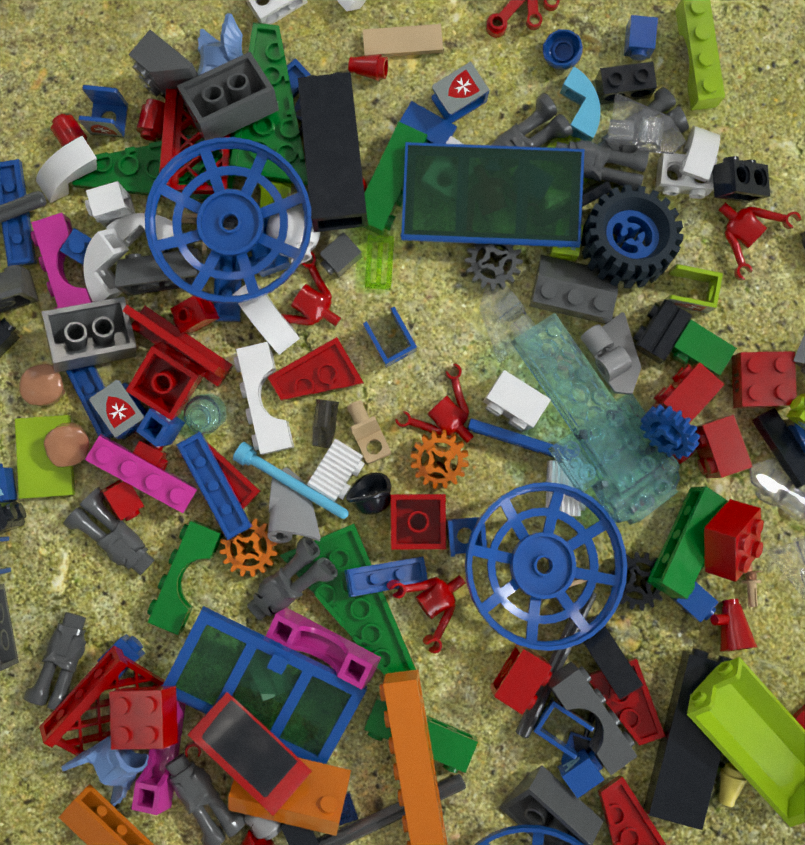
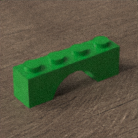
(171, 607)

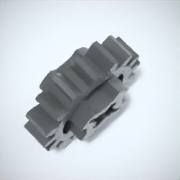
(497, 273)

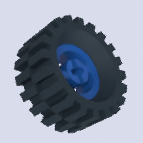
(625, 215)

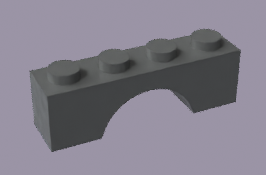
(608, 742)

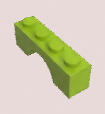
(705, 76)

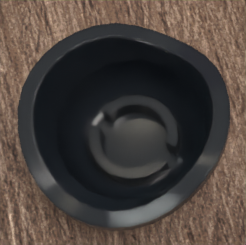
(370, 493)

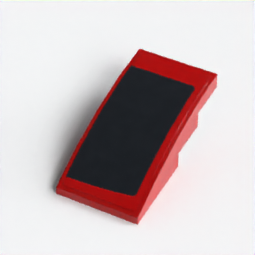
(249, 753)

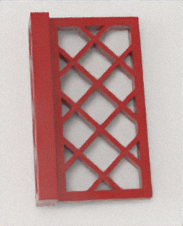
(172, 143)
(158, 329)
(87, 697)

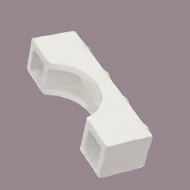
(256, 364)

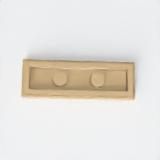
(403, 40)

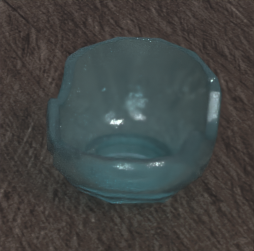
(204, 413)

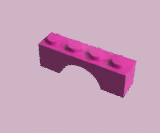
(50, 236)
(141, 474)
(347, 659)
(153, 788)

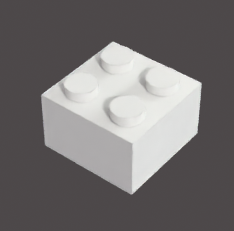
(516, 401)

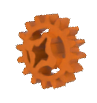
(431, 466)
(242, 556)

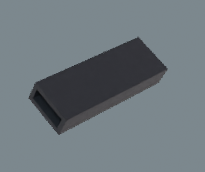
(332, 152)
(685, 756)

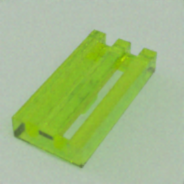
(380, 239)

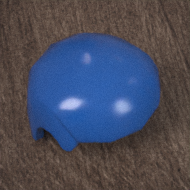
(562, 49)

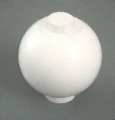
(294, 232)

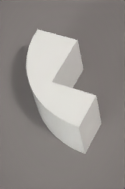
(700, 153)
(64, 167)
(133, 226)
(101, 254)
(268, 321)

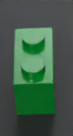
(702, 346)

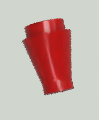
(369, 66)

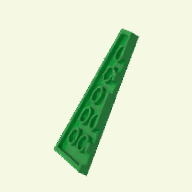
(279, 129)
(139, 168)
(363, 616)

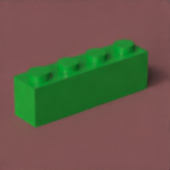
(387, 182)
(684, 548)
(448, 743)

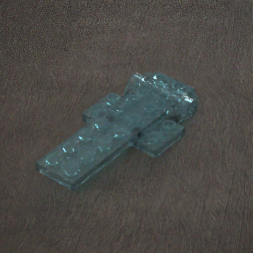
(606, 436)

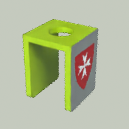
(711, 277)

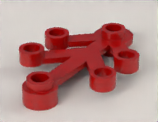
(510, 9)

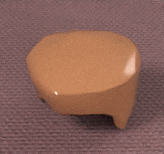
(41, 385)
(66, 444)

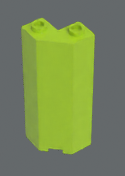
(754, 735)

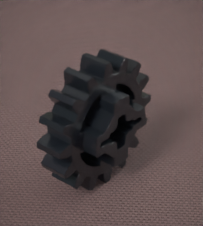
(647, 596)

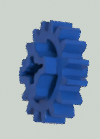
(670, 431)

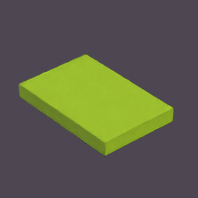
(35, 471)

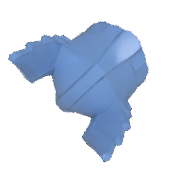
(217, 52)
(113, 767)

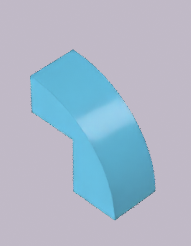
(581, 91)

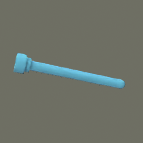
(246, 455)

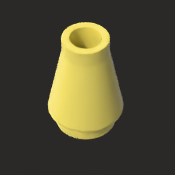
(730, 785)

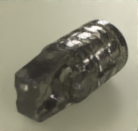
(324, 423)

